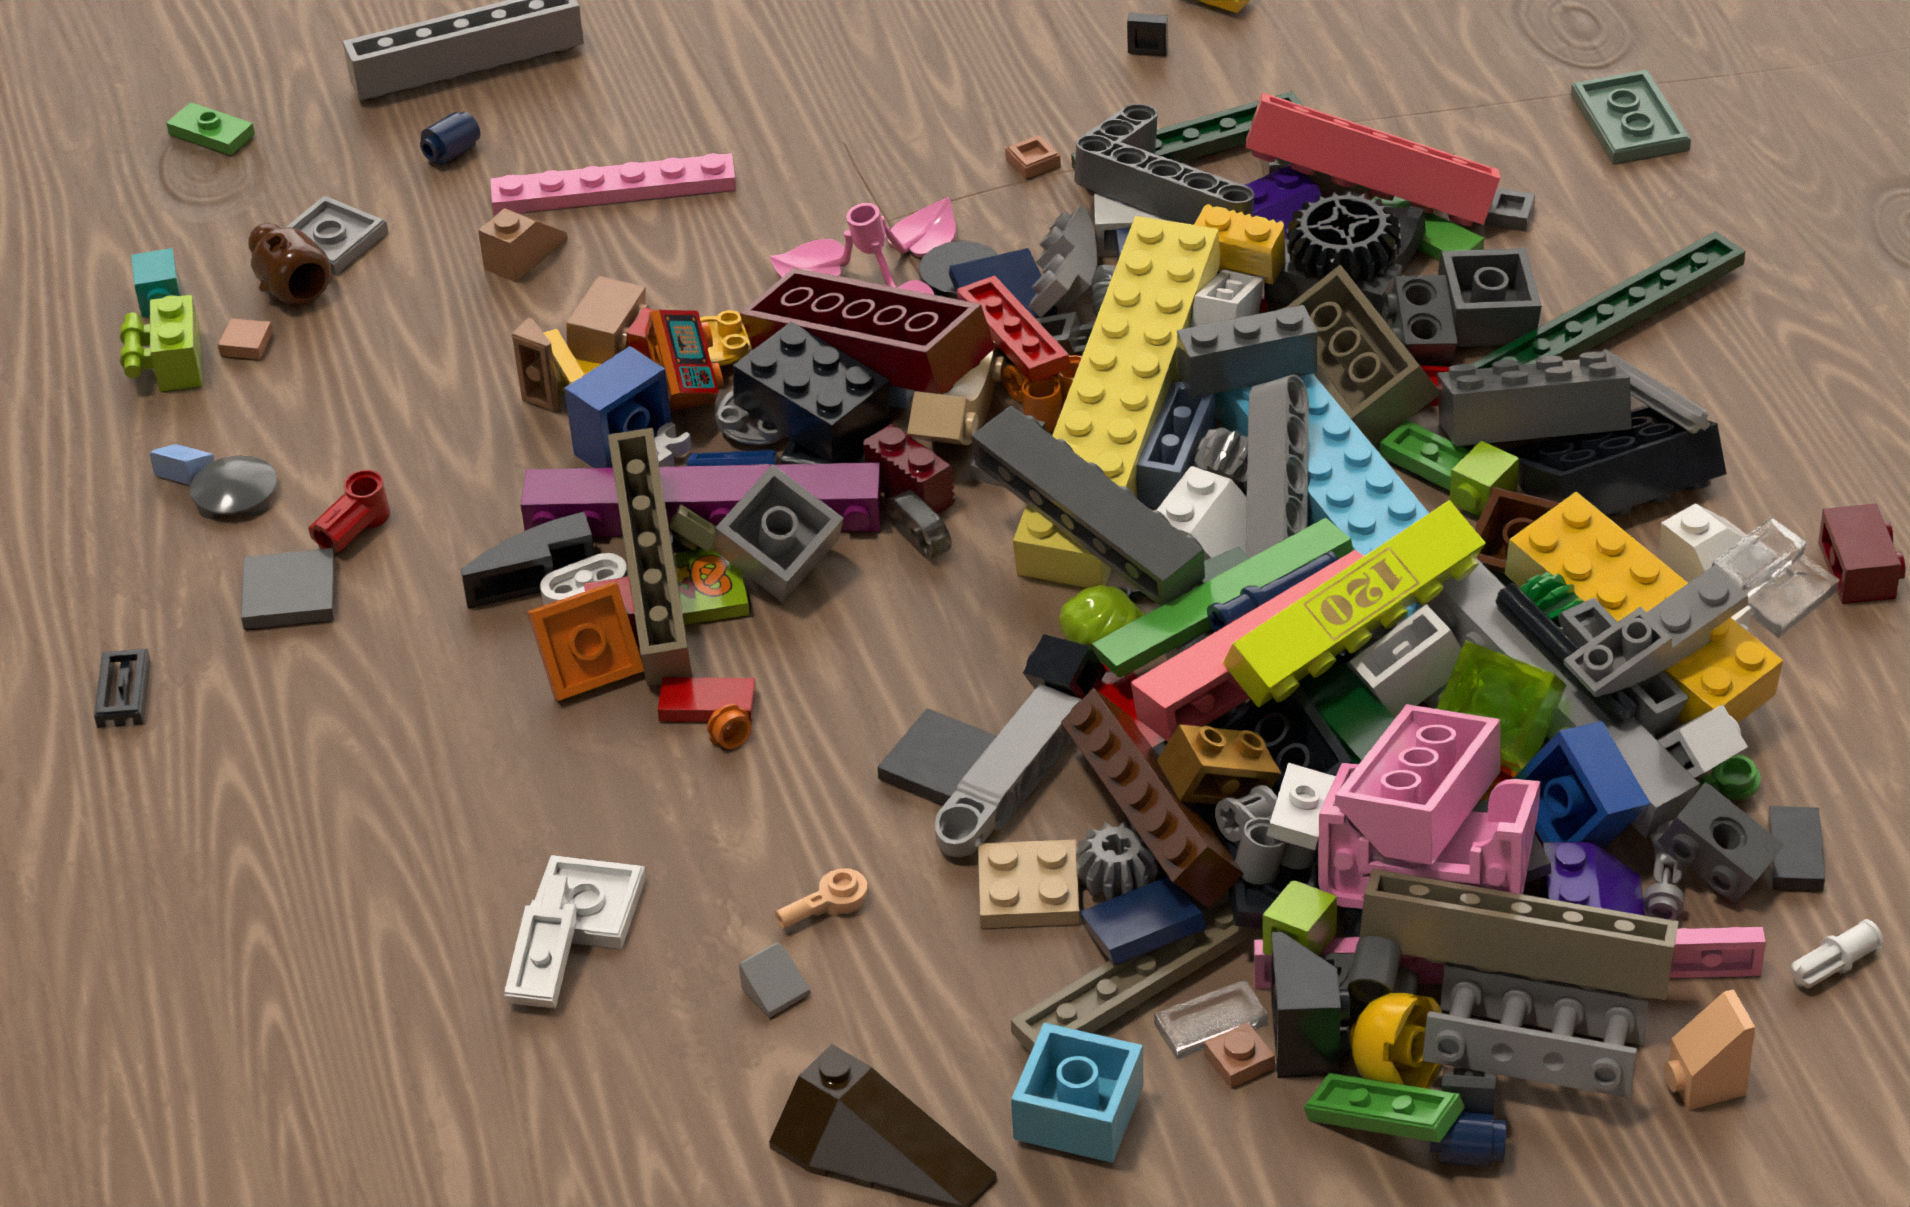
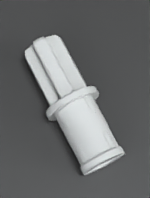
(1837, 954)

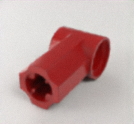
(358, 508)

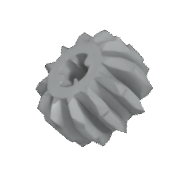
(1224, 455)
(1114, 861)

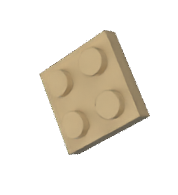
(1028, 884)

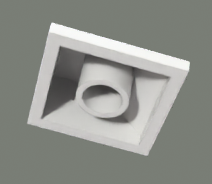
(1695, 540)

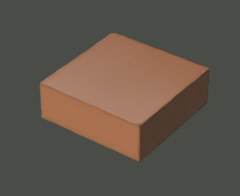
(1033, 157)
(245, 338)

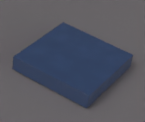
(1014, 270)
(1142, 920)

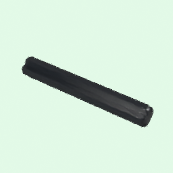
(1557, 647)

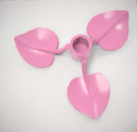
(868, 232)

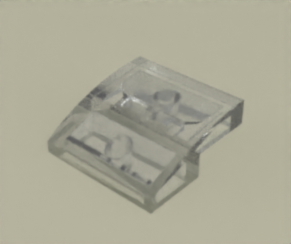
(1777, 576)

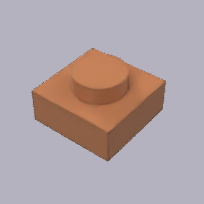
(1239, 1055)

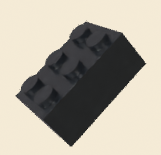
(811, 392)

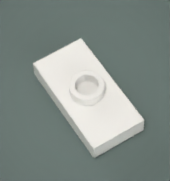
(1298, 806)

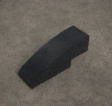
(522, 561)

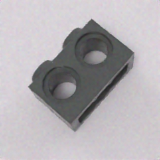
(1423, 318)

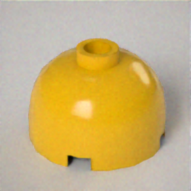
(1390, 1040)

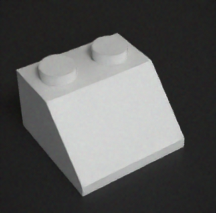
(1209, 510)

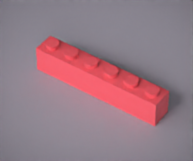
(1372, 159)
(1195, 683)

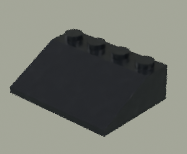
(1623, 465)

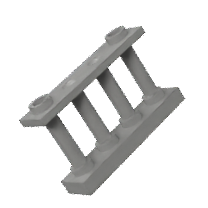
(1530, 1053)

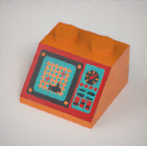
(681, 347)

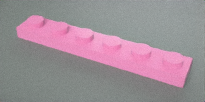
(613, 183)

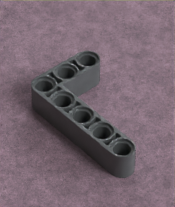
(1121, 164)

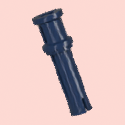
(1253, 596)

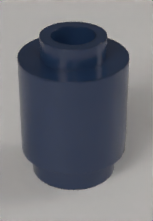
(449, 137)
(1472, 1141)

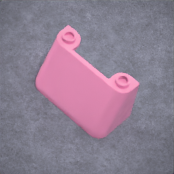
(1485, 851)

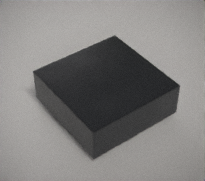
(1147, 34)

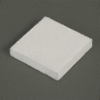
(603, 897)

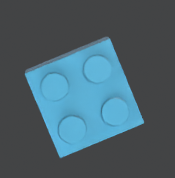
(1077, 1092)

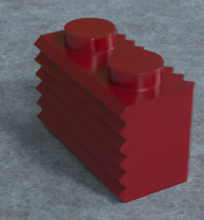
(910, 466)

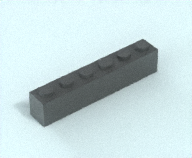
(1089, 506)

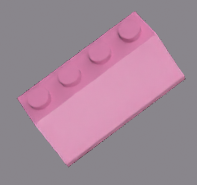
(1421, 781)

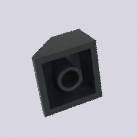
(1306, 1011)

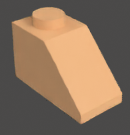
(1712, 1054)

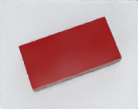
(698, 697)

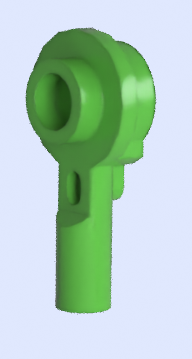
(1734, 778)

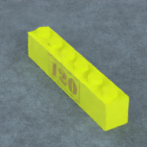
(1353, 604)

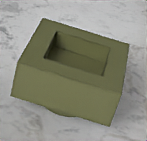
(692, 529)

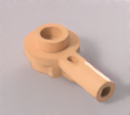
(839, 893)

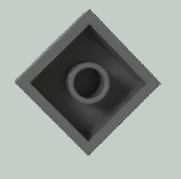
(1491, 295)

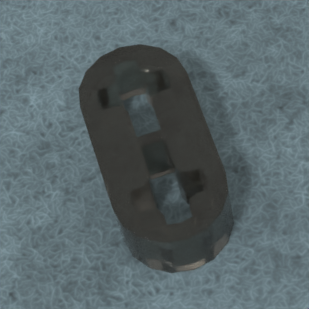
(919, 524)

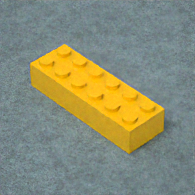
(1623, 576)

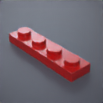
(1017, 330)

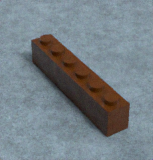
(1133, 776)

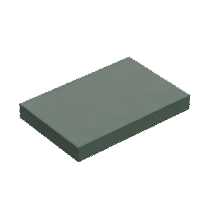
(1630, 116)

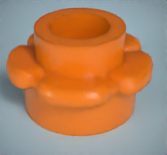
(729, 726)

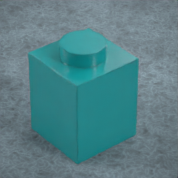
(154, 277)

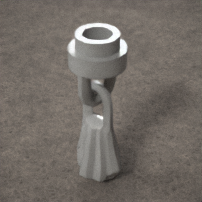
(1664, 898)

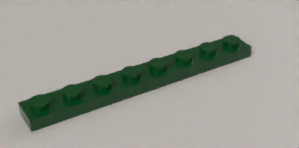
(1625, 303)

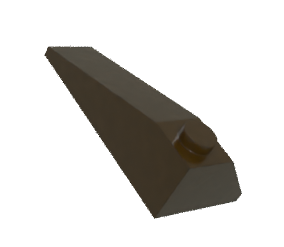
(863, 1127)

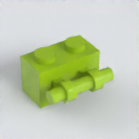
(173, 343)

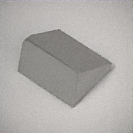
(772, 980)

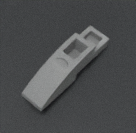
(1066, 262)
(1659, 638)

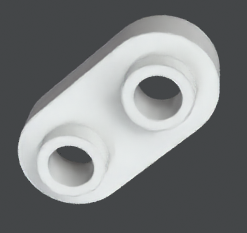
(571, 578)

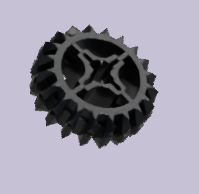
(1346, 233)

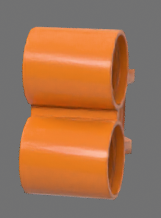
(1043, 397)

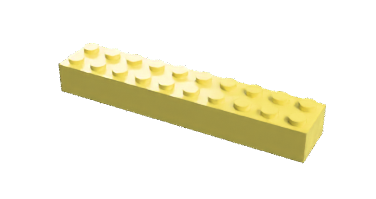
(1123, 379)

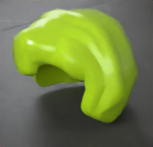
(1096, 614)

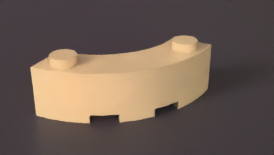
(962, 409)

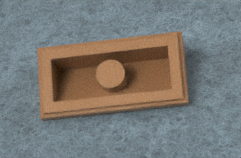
(535, 366)

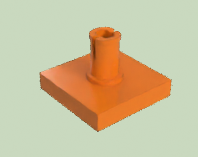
(585, 641)

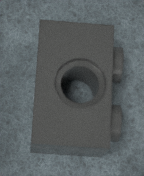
(1720, 843)

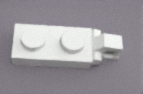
(542, 947)

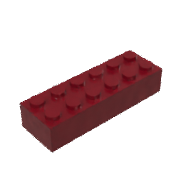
(900, 333)

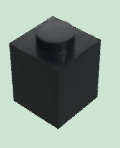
(1064, 666)

